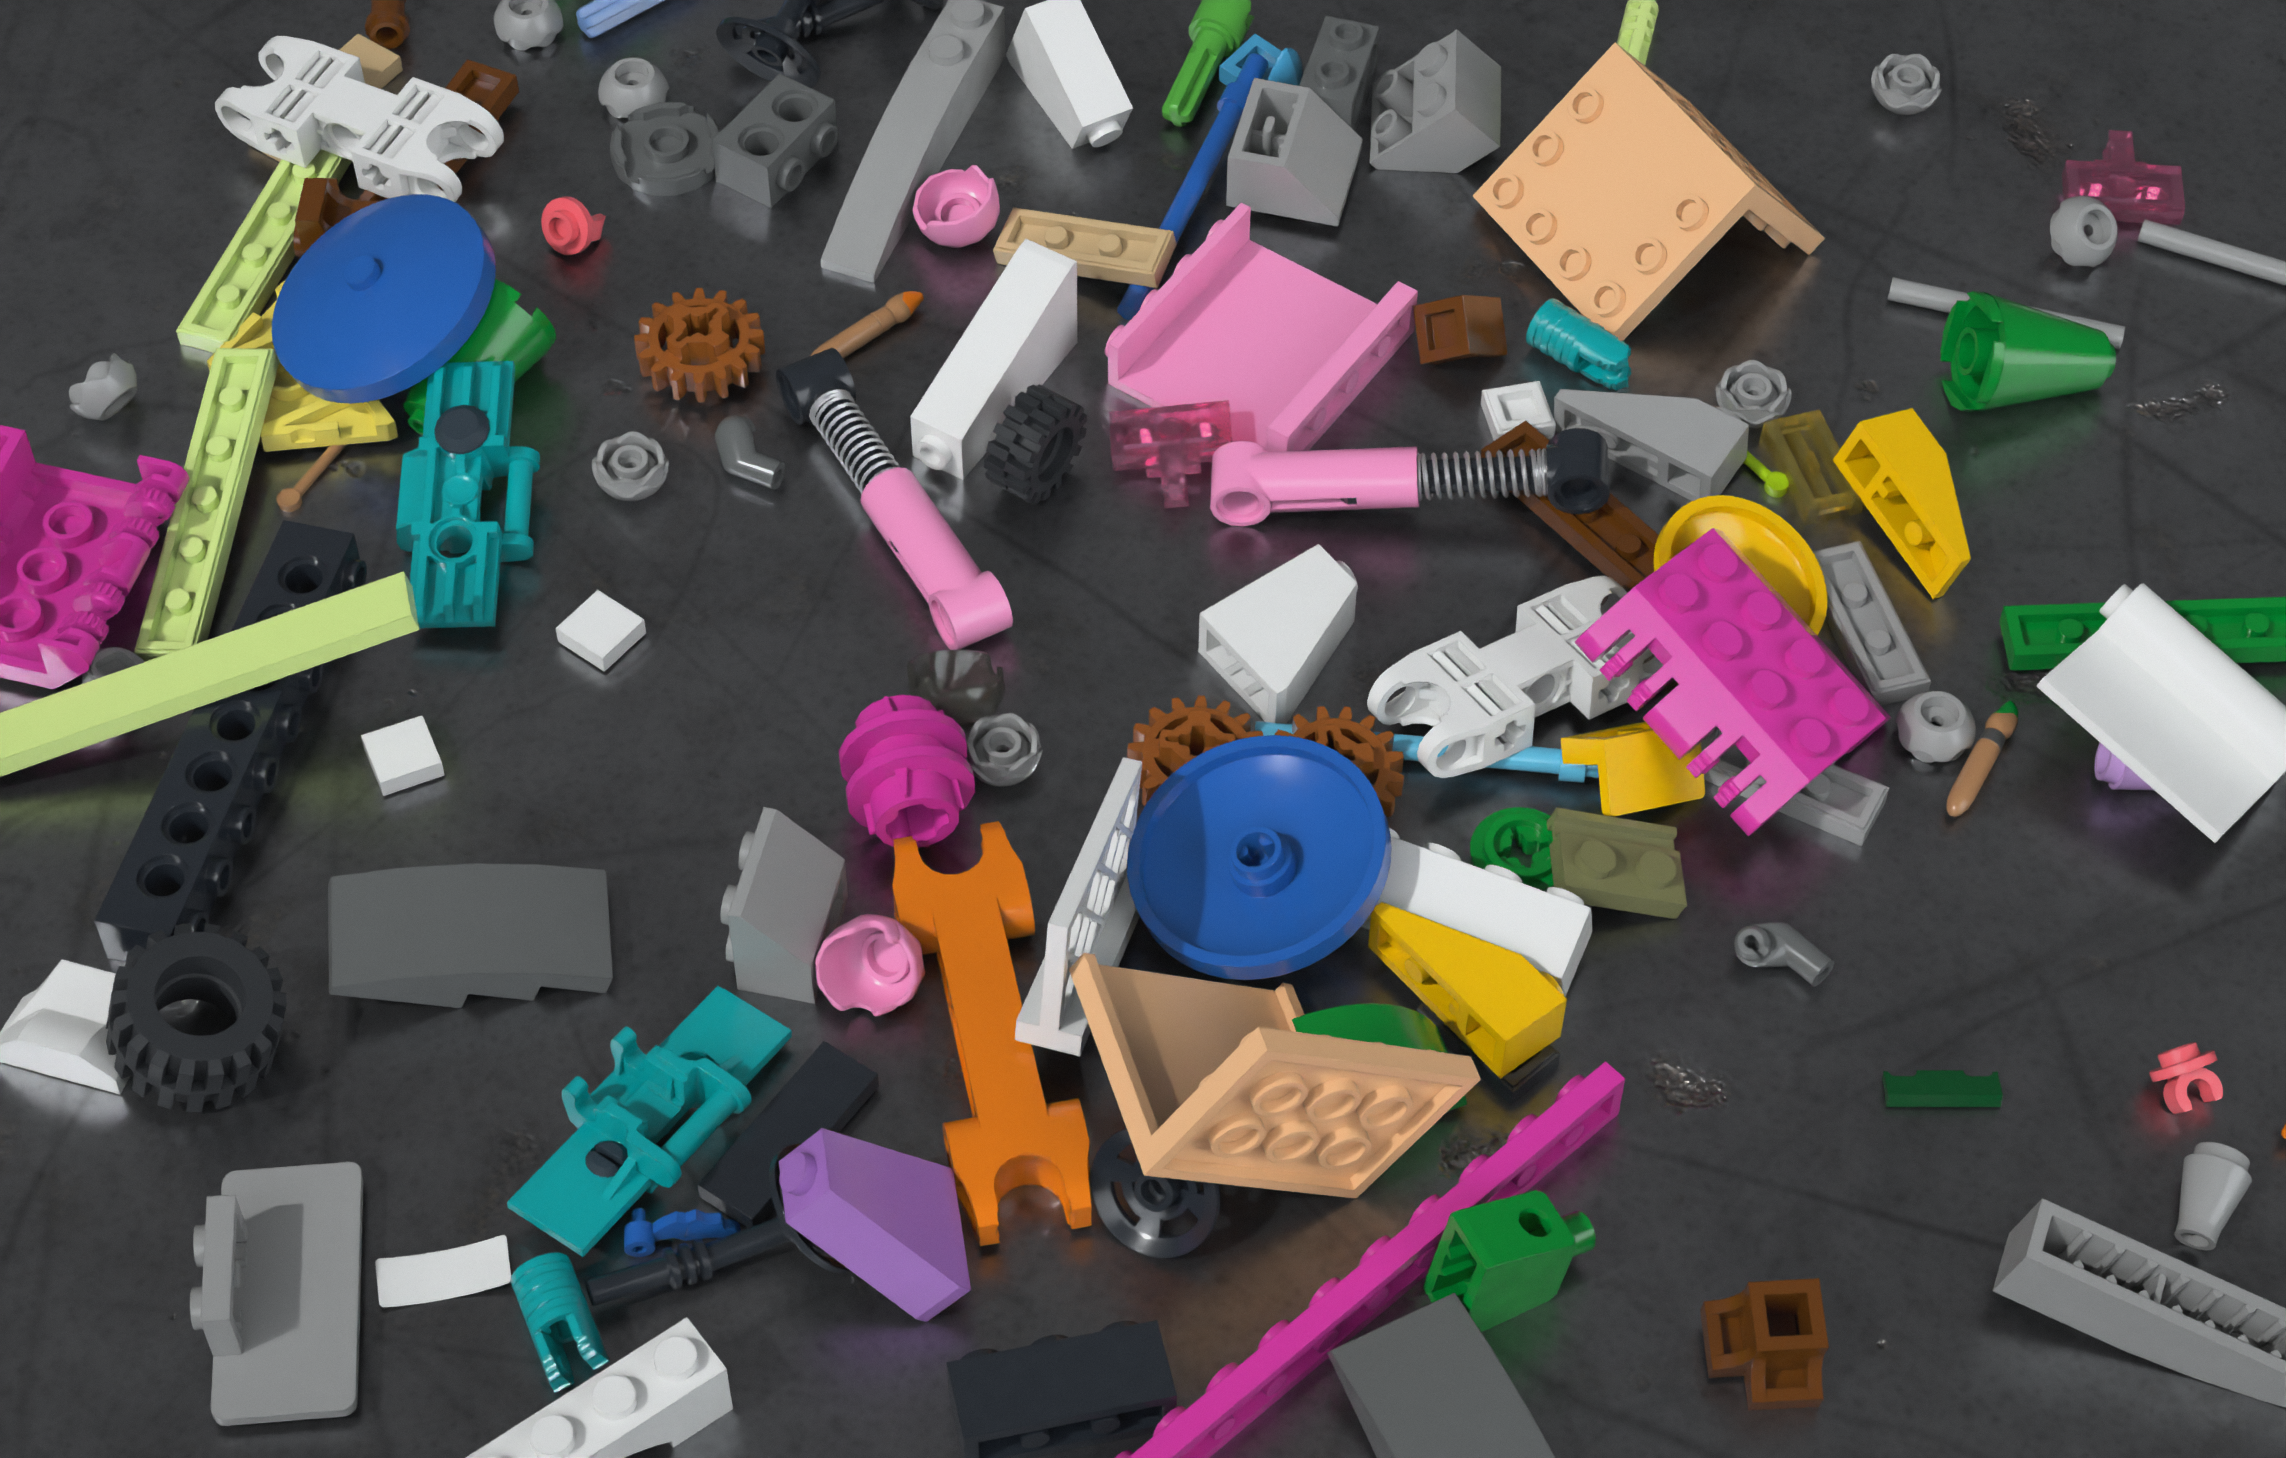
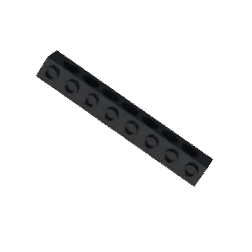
(224, 760)

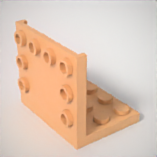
(1629, 193)
(1239, 1098)

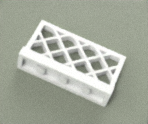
(1090, 917)

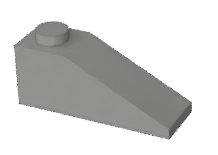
(1663, 438)

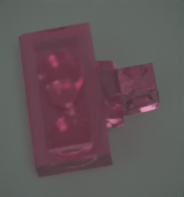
(2125, 186)
(1170, 442)

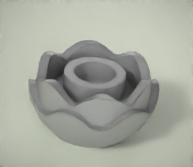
(528, 22)
(1906, 84)
(631, 85)
(2068, 231)
(106, 389)
(1753, 393)
(630, 467)
(1004, 733)
(1930, 742)

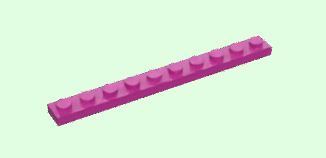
(1384, 1274)

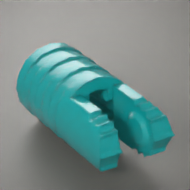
(1580, 344)
(556, 1315)

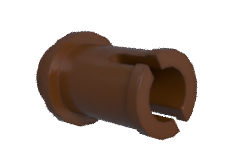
(387, 23)

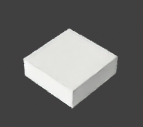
(1513, 405)
(601, 630)
(402, 755)

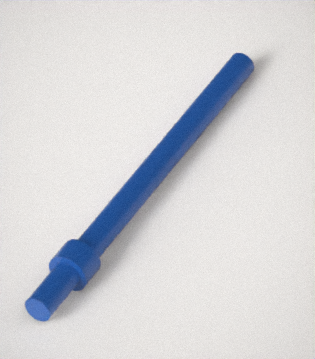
(1230, 111)

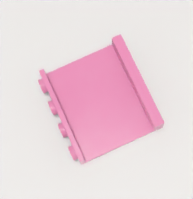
(1257, 334)

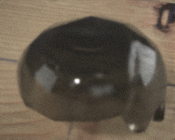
(957, 683)

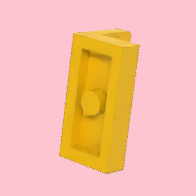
(1634, 768)

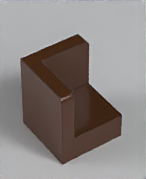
(1460, 329)

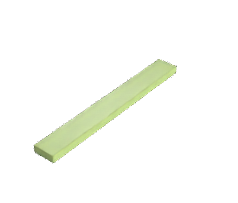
(206, 672)

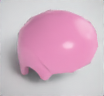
(957, 207)
(870, 965)

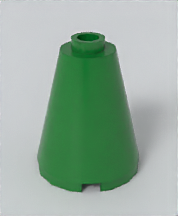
(501, 335)
(2018, 354)

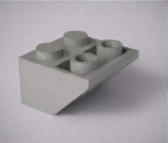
(1437, 109)
(1291, 155)
(782, 908)

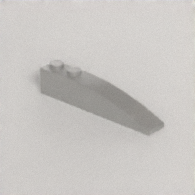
(916, 134)
(2145, 1302)

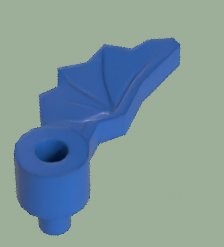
(692, 1225)

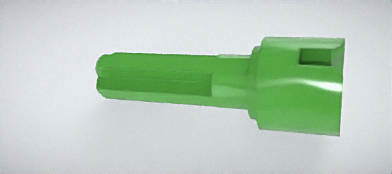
(1215, 33)

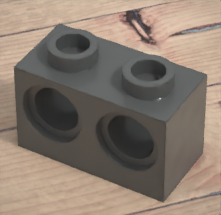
(1343, 66)
(775, 140)

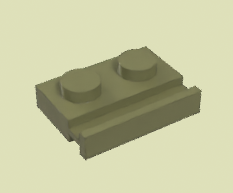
(1617, 863)

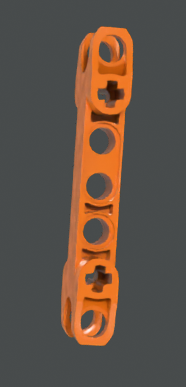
(1012, 1130)

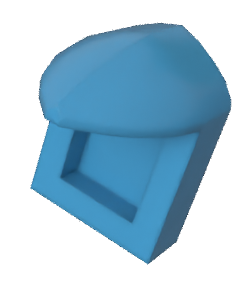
(1283, 65)

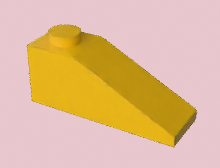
(1909, 493)
(1475, 987)

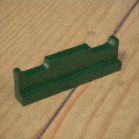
(1942, 1089)

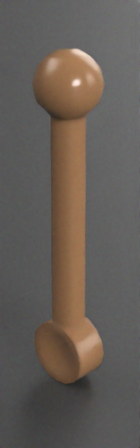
(290, 498)

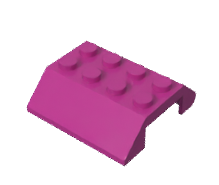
(70, 556)
(1740, 668)

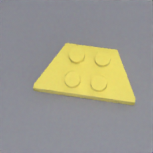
(301, 419)

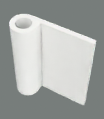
(2174, 710)

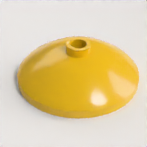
(1763, 539)

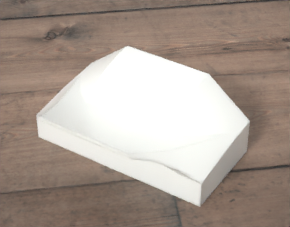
(64, 1028)

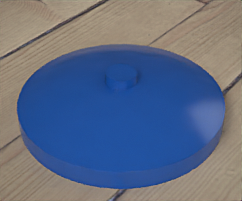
(383, 298)
(1259, 857)

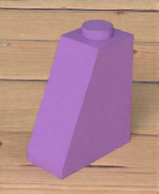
(880, 1217)

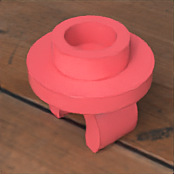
(570, 226)
(2180, 1068)

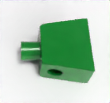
(1506, 1256)

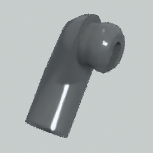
(740, 455)
(1782, 947)

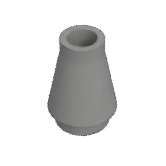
(2210, 1192)

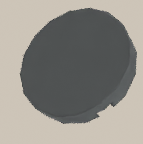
(664, 149)

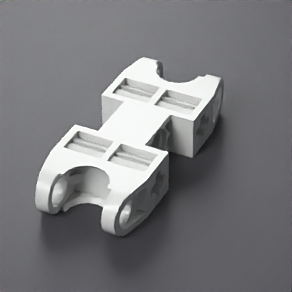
(326, 106)
(1490, 695)

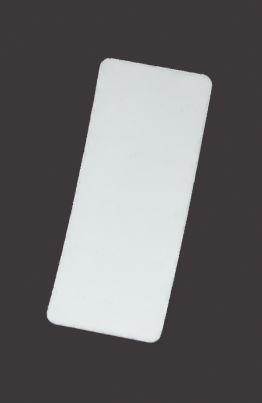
(443, 1273)

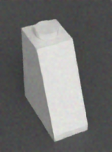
(1069, 72)
(1280, 631)

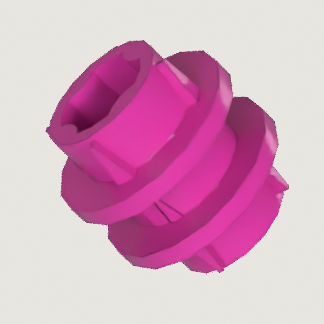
(906, 770)

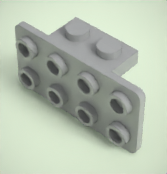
(282, 1292)

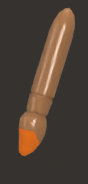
(896, 310)

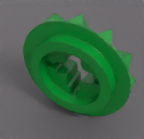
(1493, 844)

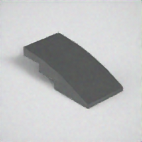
(468, 931)
(1436, 1389)

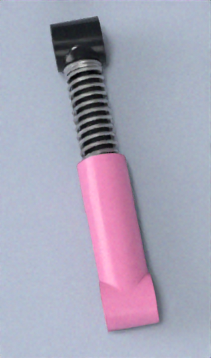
(1256, 482)
(961, 598)

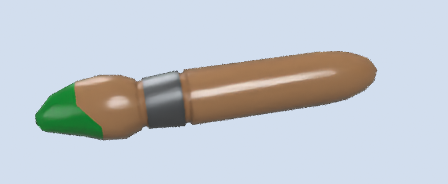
(1982, 758)

